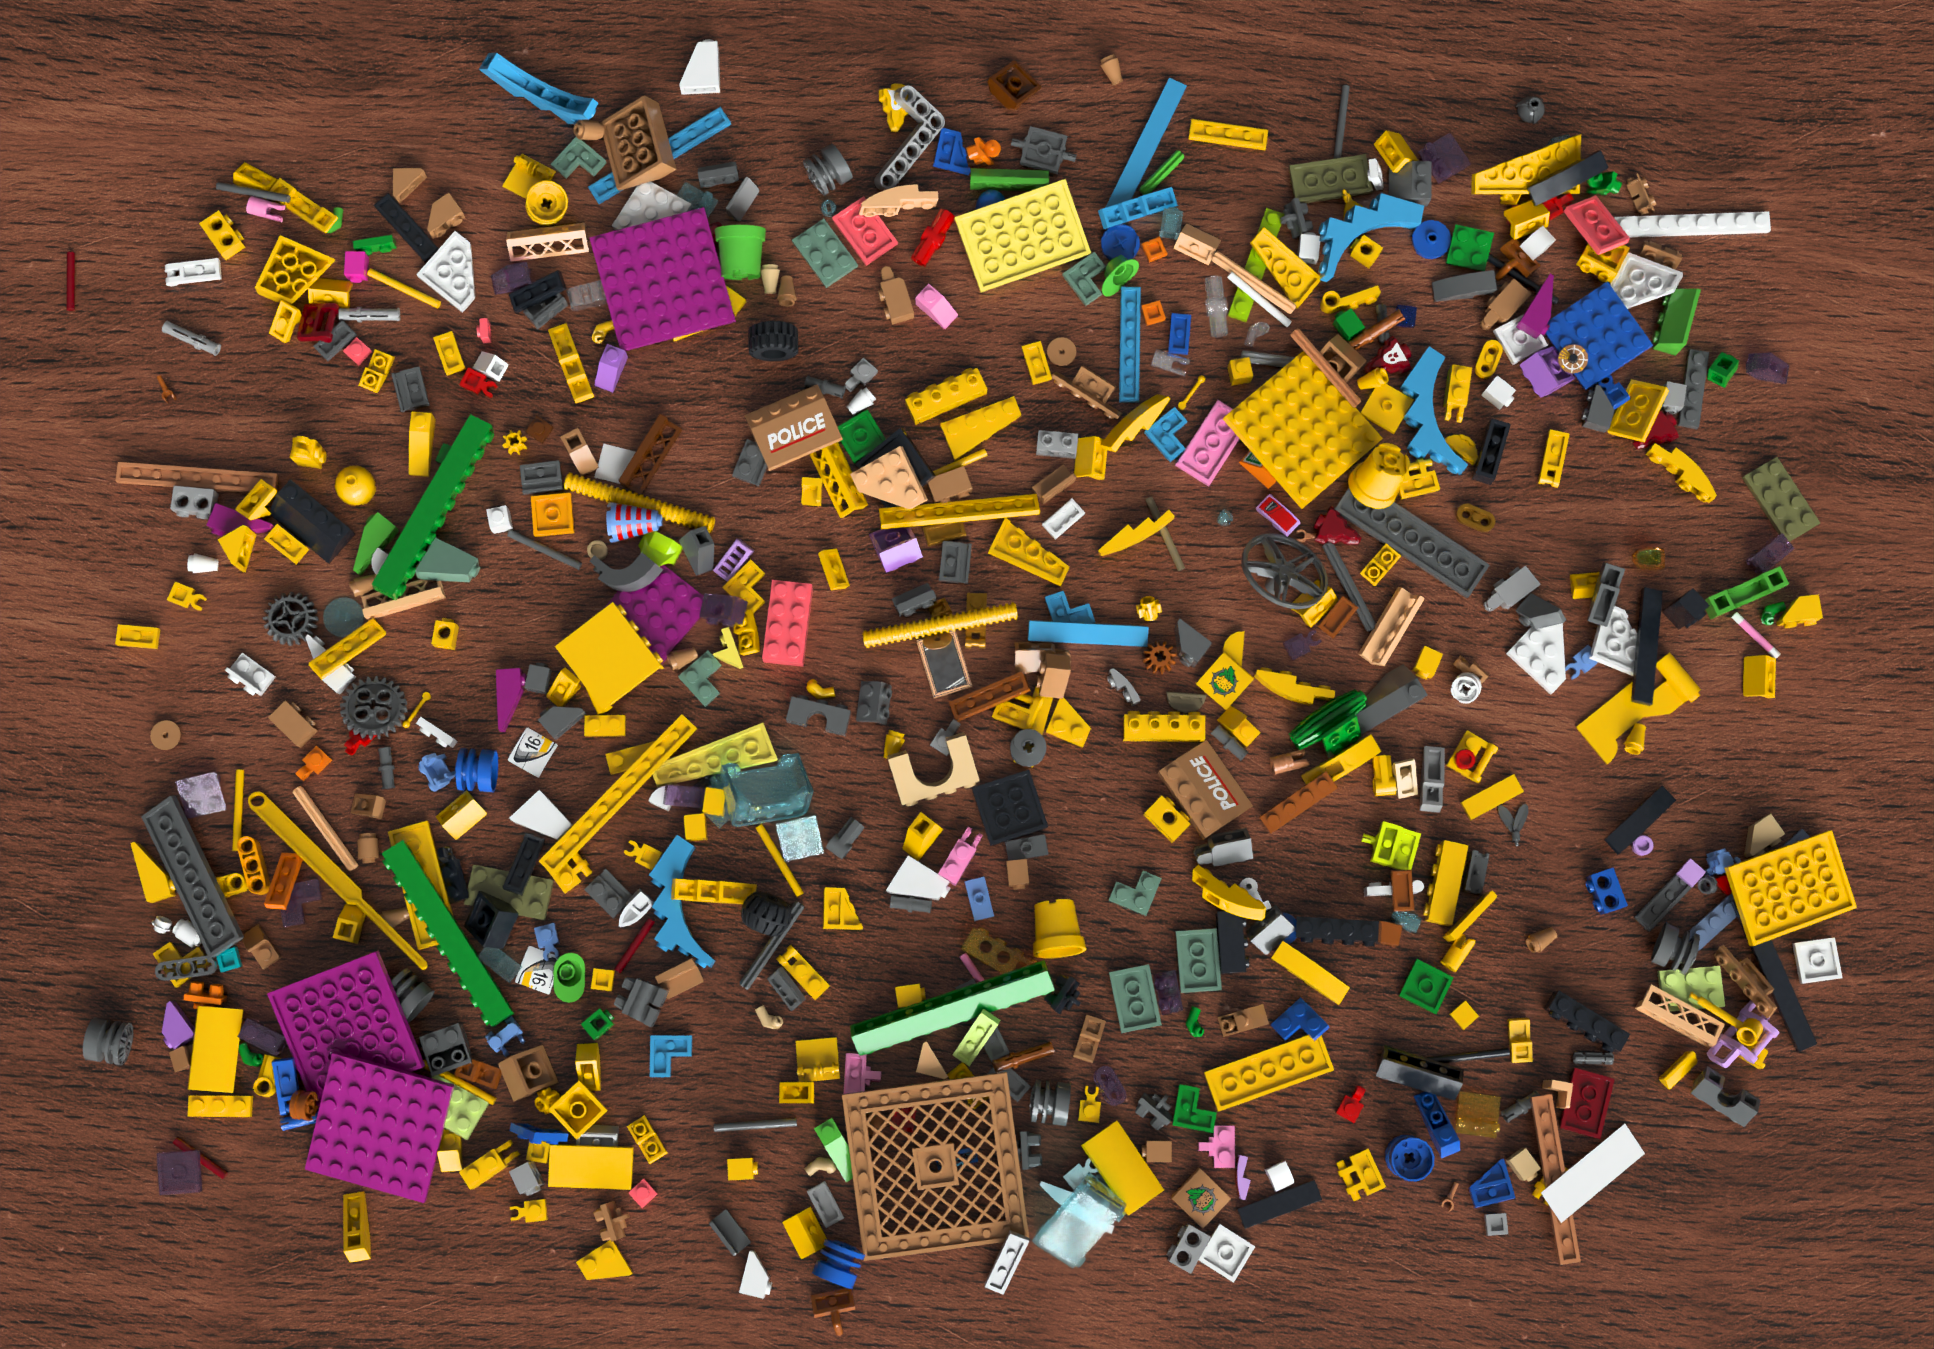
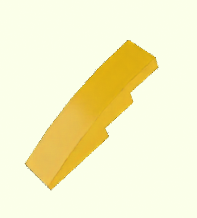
(571, 363)
(1140, 418)
(1129, 537)
(711, 891)
(1310, 973)

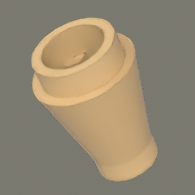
(770, 278)

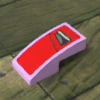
(1278, 514)
(1242, 1184)

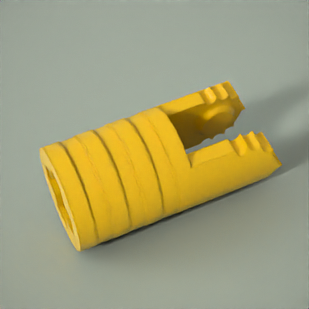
(1455, 955)

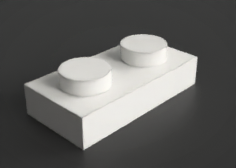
(442, 738)

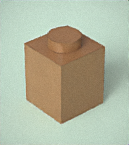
(1017, 874)
(1157, 1151)

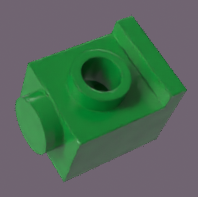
(1722, 369)
(591, 1027)

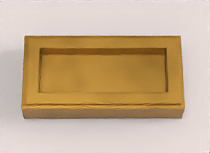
(937, 533)

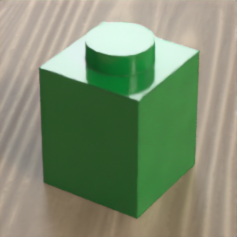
(1348, 324)

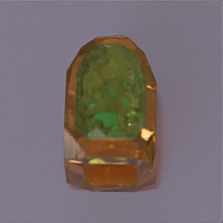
(1649, 558)

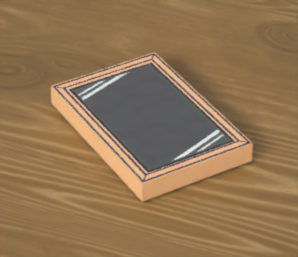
(945, 668)

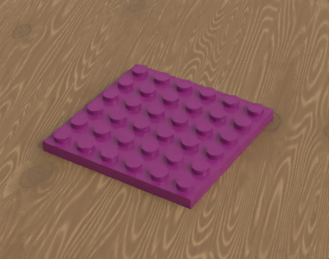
(662, 279)
(345, 1012)
(379, 1126)

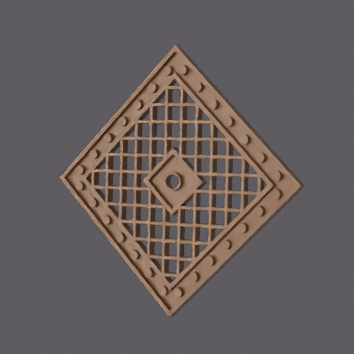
(935, 1239)

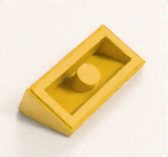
(253, 178)
(1583, 585)
(1678, 1069)

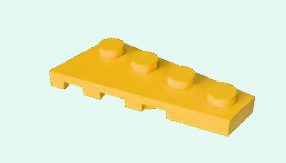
(1287, 268)
(975, 427)
(1020, 550)

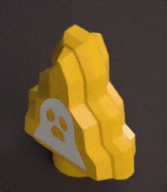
(894, 112)

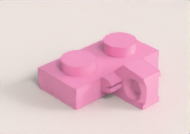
(857, 1074)
(1221, 1146)

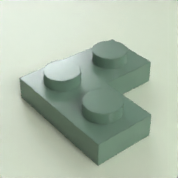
(578, 154)
(1080, 278)
(697, 676)
(1136, 899)

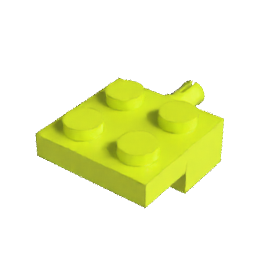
(1393, 846)

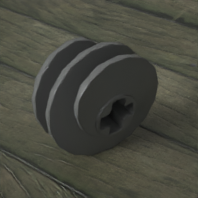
(1037, 752)

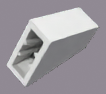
(702, 70)
(542, 816)
(918, 881)

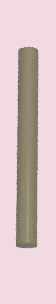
(1165, 535)

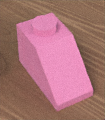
(936, 306)

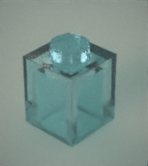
(1171, 223)

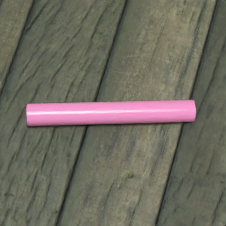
(971, 968)

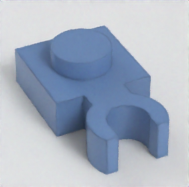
(1582, 662)
(547, 938)

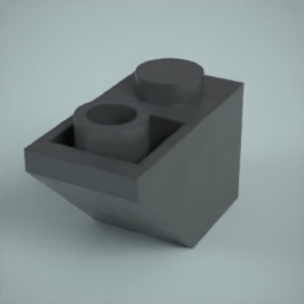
(1598, 412)
(699, 550)

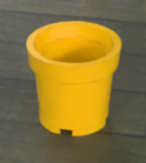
(1379, 476)
(1057, 930)

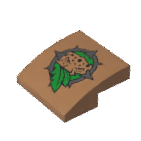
(1200, 1198)

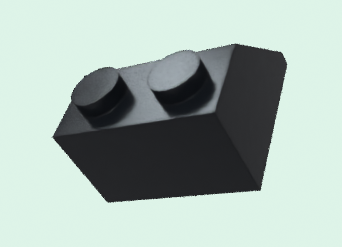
(491, 920)

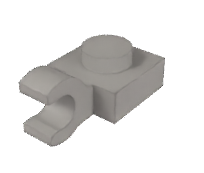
(861, 373)
(939, 741)

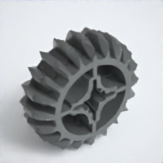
(274, 621)

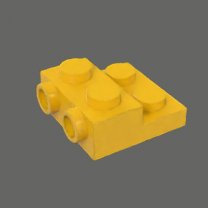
(1603, 265)

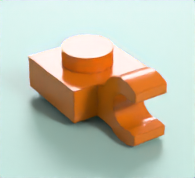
(315, 761)

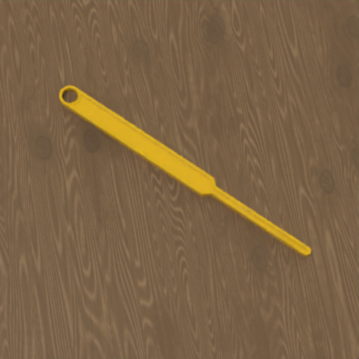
(326, 869)

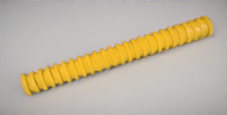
(619, 496)
(940, 624)

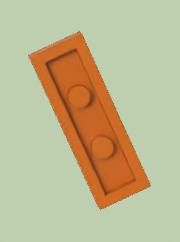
(283, 881)

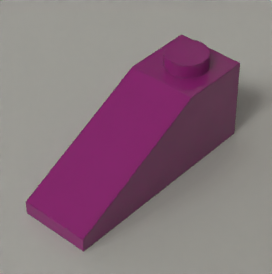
(1539, 311)
(225, 520)
(509, 691)

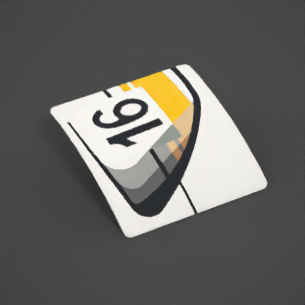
(532, 752)
(535, 971)

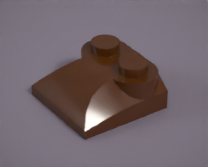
(1013, 85)

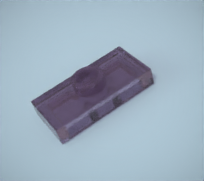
(684, 796)

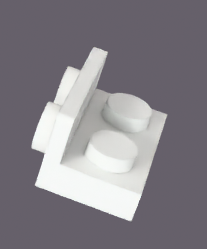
(250, 674)

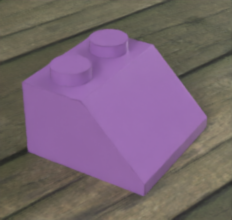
(1545, 372)
(895, 547)

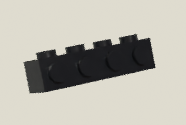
(1342, 930)
(1586, 1021)
(1418, 1073)

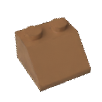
(1342, 357)
(528, 1072)

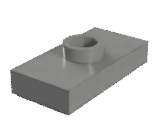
(825, 1204)

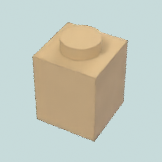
(1523, 1165)

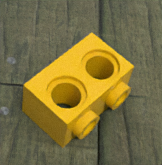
(220, 236)

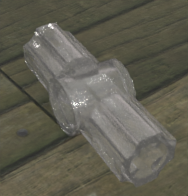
(1216, 306)

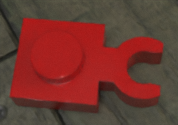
(476, 382)

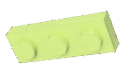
(976, 1037)

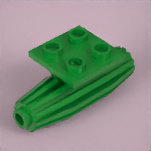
(1332, 723)

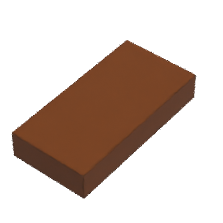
(1338, 617)
(1402, 890)

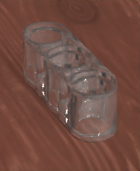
(586, 296)

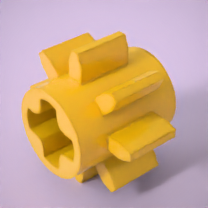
(515, 447)
(1148, 608)
(546, 1100)

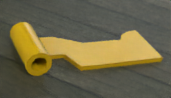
(1620, 713)

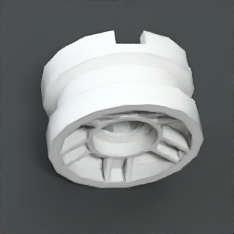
(1470, 680)

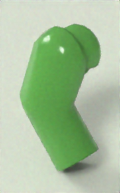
(339, 213)

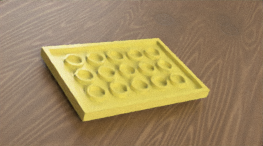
(1022, 235)

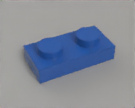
(1179, 334)

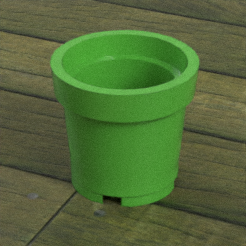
(740, 250)

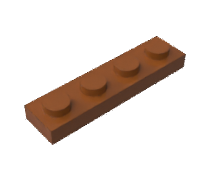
(989, 696)
(1298, 802)

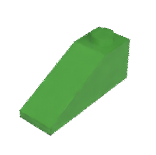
(375, 535)
(836, 1147)

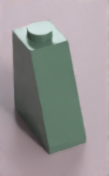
(447, 563)

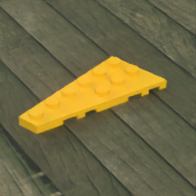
(1523, 171)

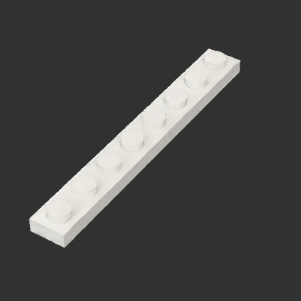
(1695, 224)

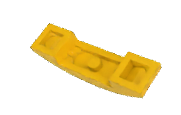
(304, 207)

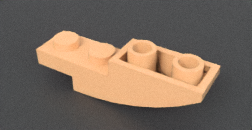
(891, 200)

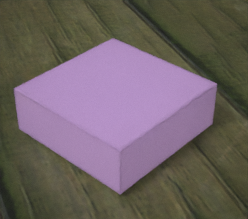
(1690, 872)

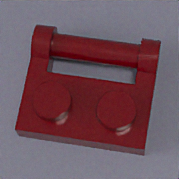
(312, 320)

